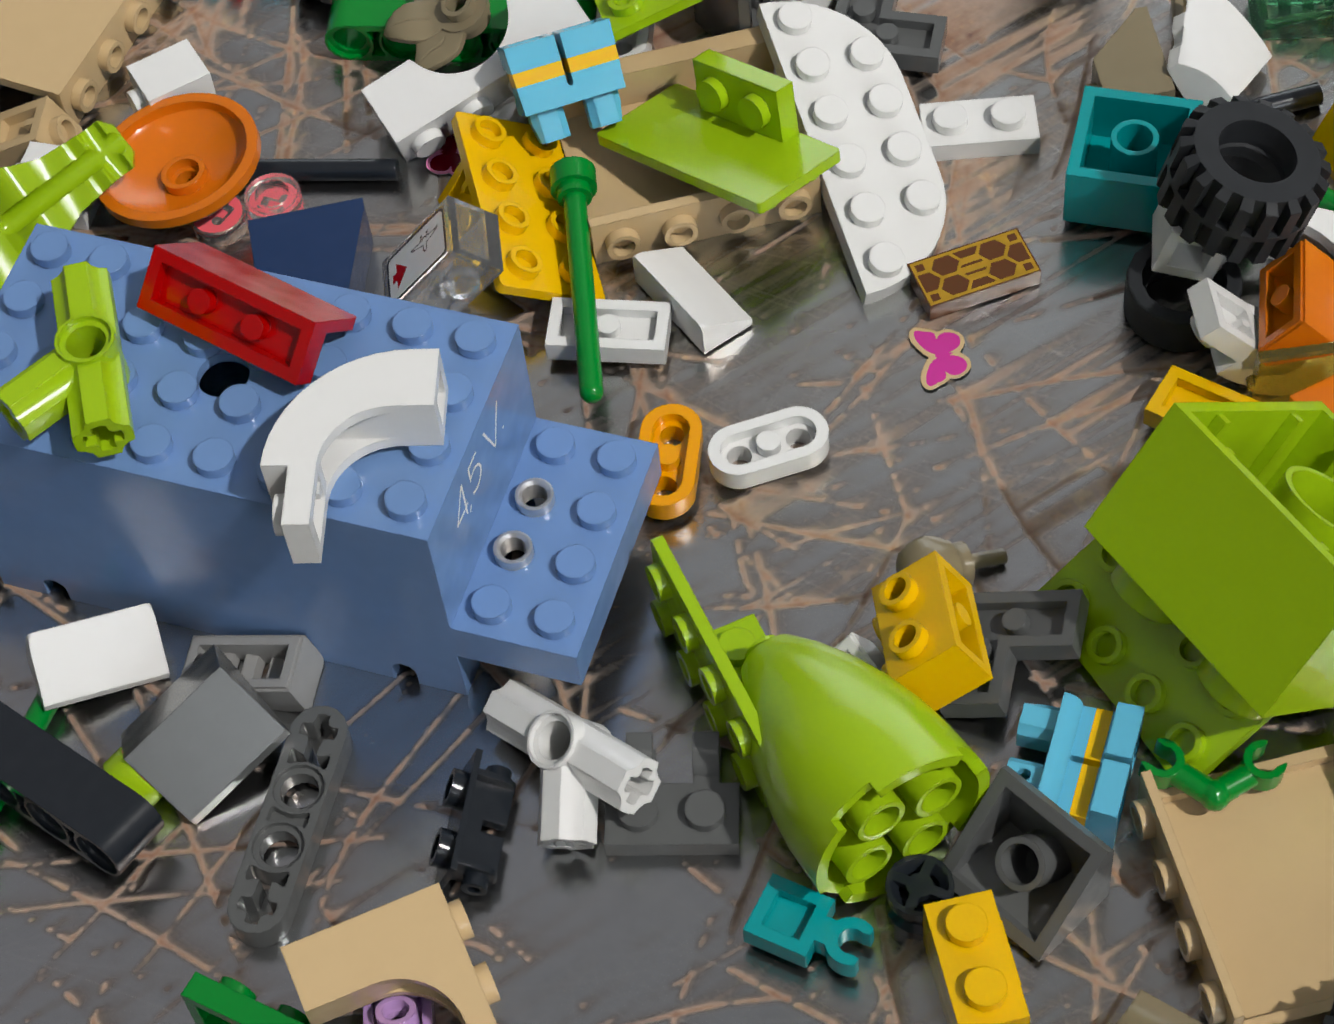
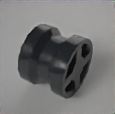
(912, 882)

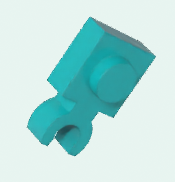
(799, 921)

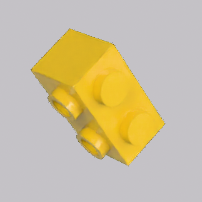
(931, 631)

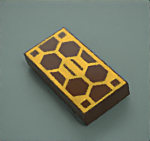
(974, 273)

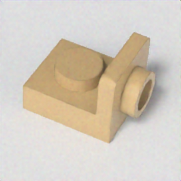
(36, 122)

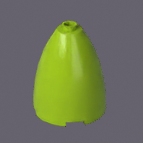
(853, 764)

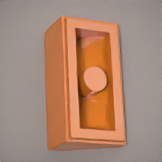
(1296, 299)

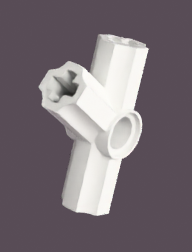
(576, 764)

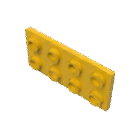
(508, 175)

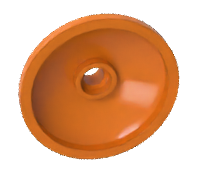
(188, 161)

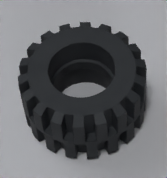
(1243, 179)

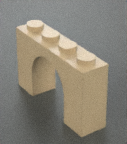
(393, 951)

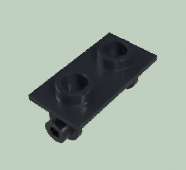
(475, 800)

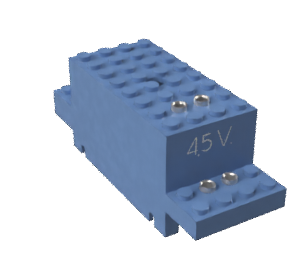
(409, 530)

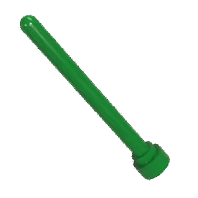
(574, 186)

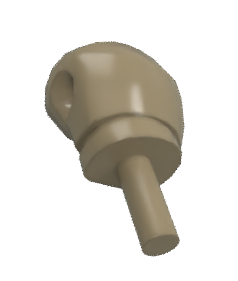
(955, 553)

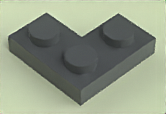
(911, 38)
(1018, 629)

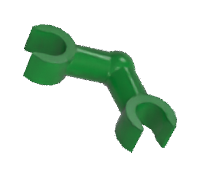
(1210, 792)

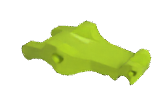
(58, 186)

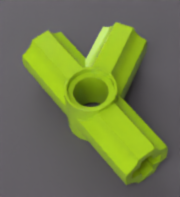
(82, 372)

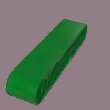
(358, 28)

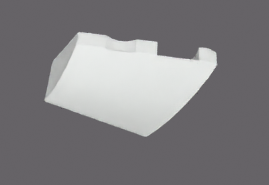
(1214, 51)

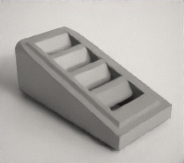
(292, 669)

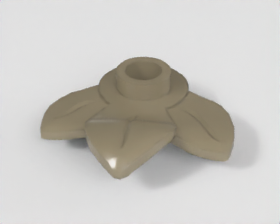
(438, 28)

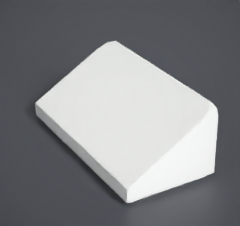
(697, 300)
(96, 656)

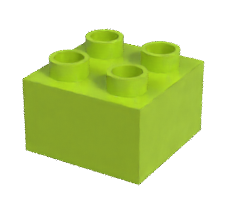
(1234, 544)

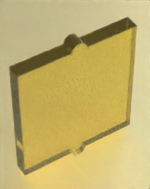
(1289, 370)

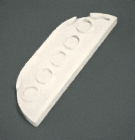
(852, 95)

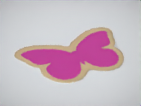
(943, 355)

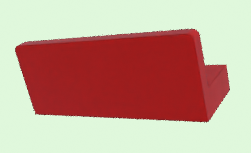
(240, 309)

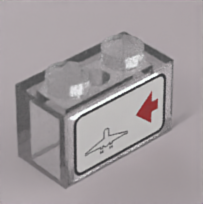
(446, 257)

